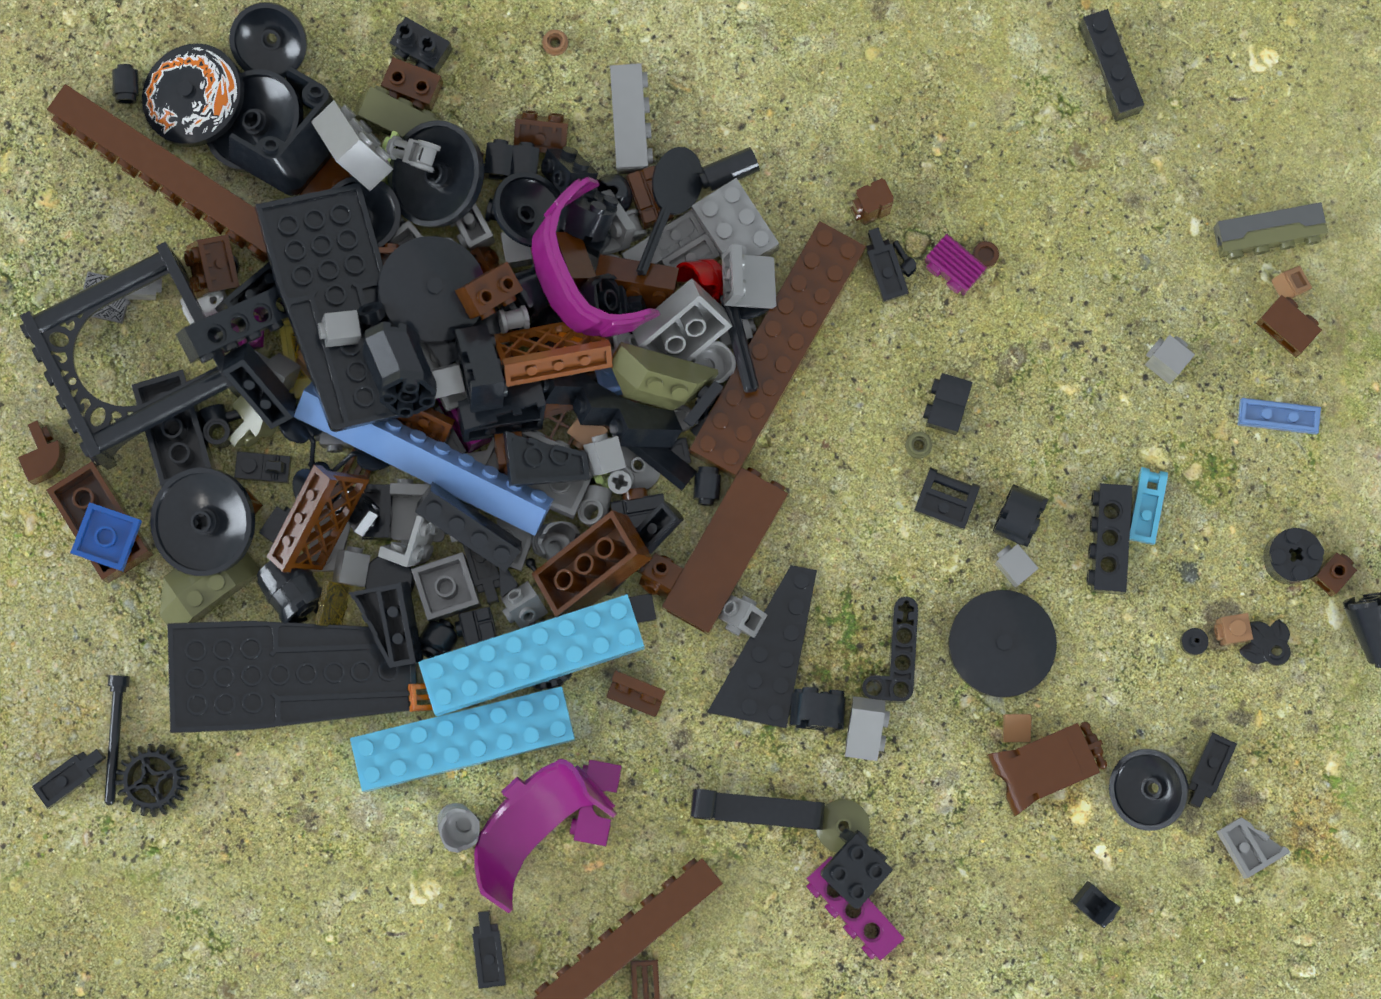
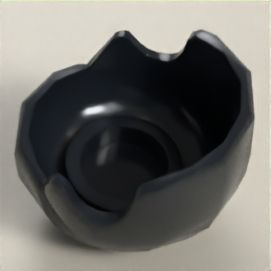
(619, 187)

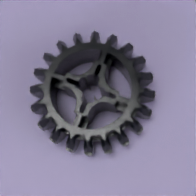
(148, 769)

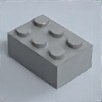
(353, 144)
(733, 219)
(686, 325)

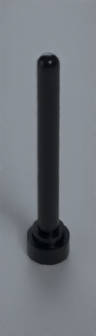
(117, 687)

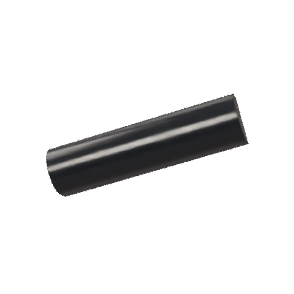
(657, 528)

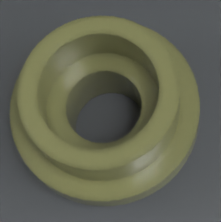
(922, 437)

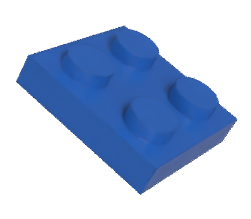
(106, 536)

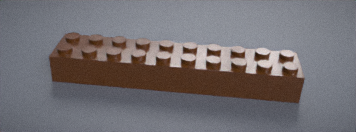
(158, 169)
(778, 349)

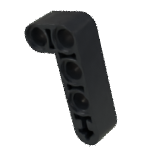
(898, 649)

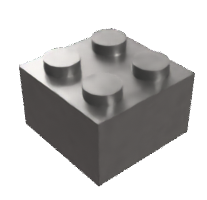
(446, 587)

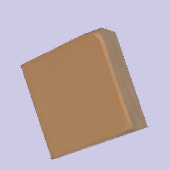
(1291, 283)
(1017, 727)

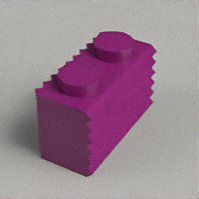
(954, 265)

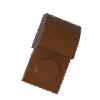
(47, 459)

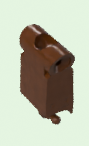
(1048, 765)

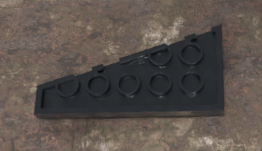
(767, 668)

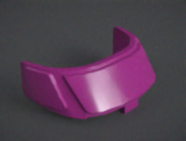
(560, 286)
(525, 819)

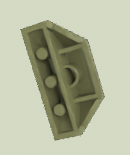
(658, 377)
(192, 597)

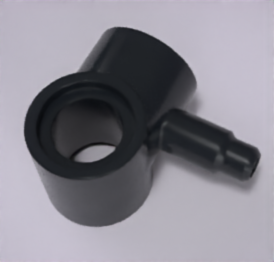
(215, 417)

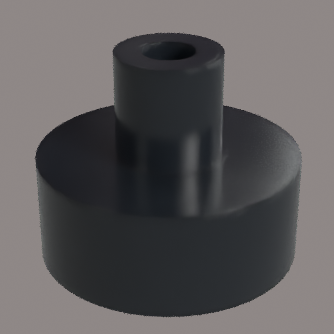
(371, 313)
(1188, 644)

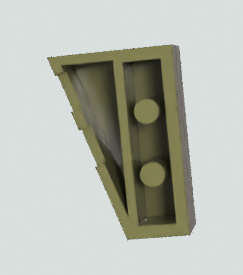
(389, 114)

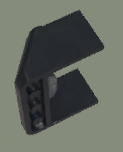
(291, 163)

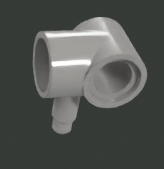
(595, 499)

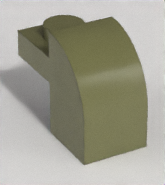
(251, 427)

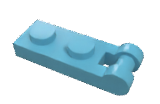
(1147, 506)

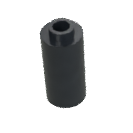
(727, 169)

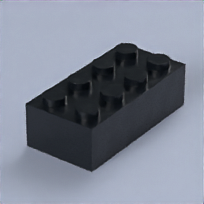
(179, 441)

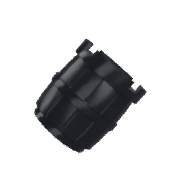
(290, 593)

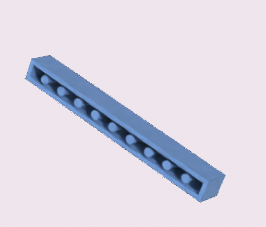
(437, 463)

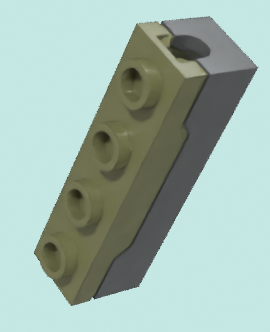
(1270, 230)

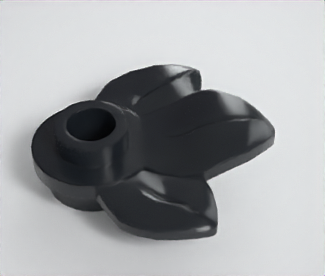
(1265, 640)

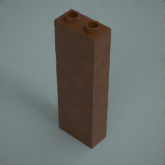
(725, 550)

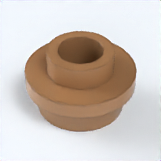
(555, 35)

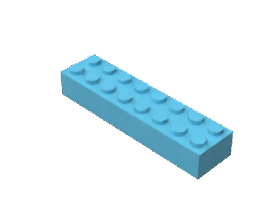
(531, 655)
(462, 739)

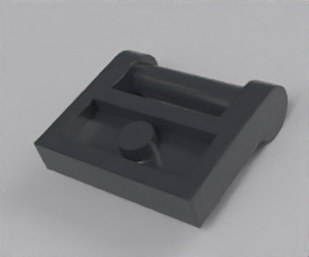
(943, 506)

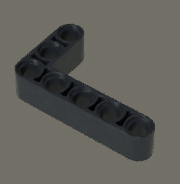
(756, 810)

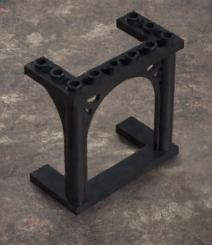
(103, 441)

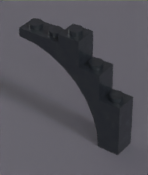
(597, 406)

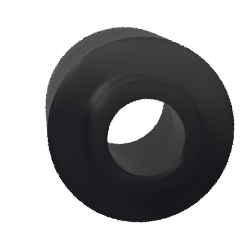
(125, 84)
(707, 486)

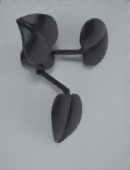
(301, 432)

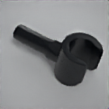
(908, 267)

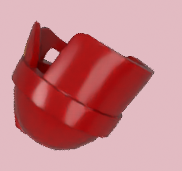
(706, 273)

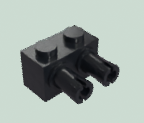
(420, 46)

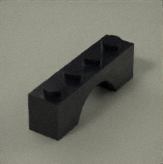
(1119, 81)

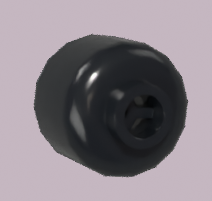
(437, 638)

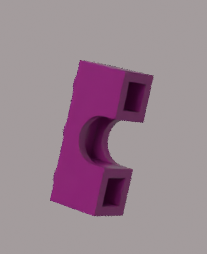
(589, 826)

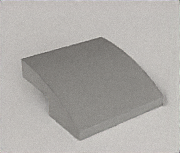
(685, 241)

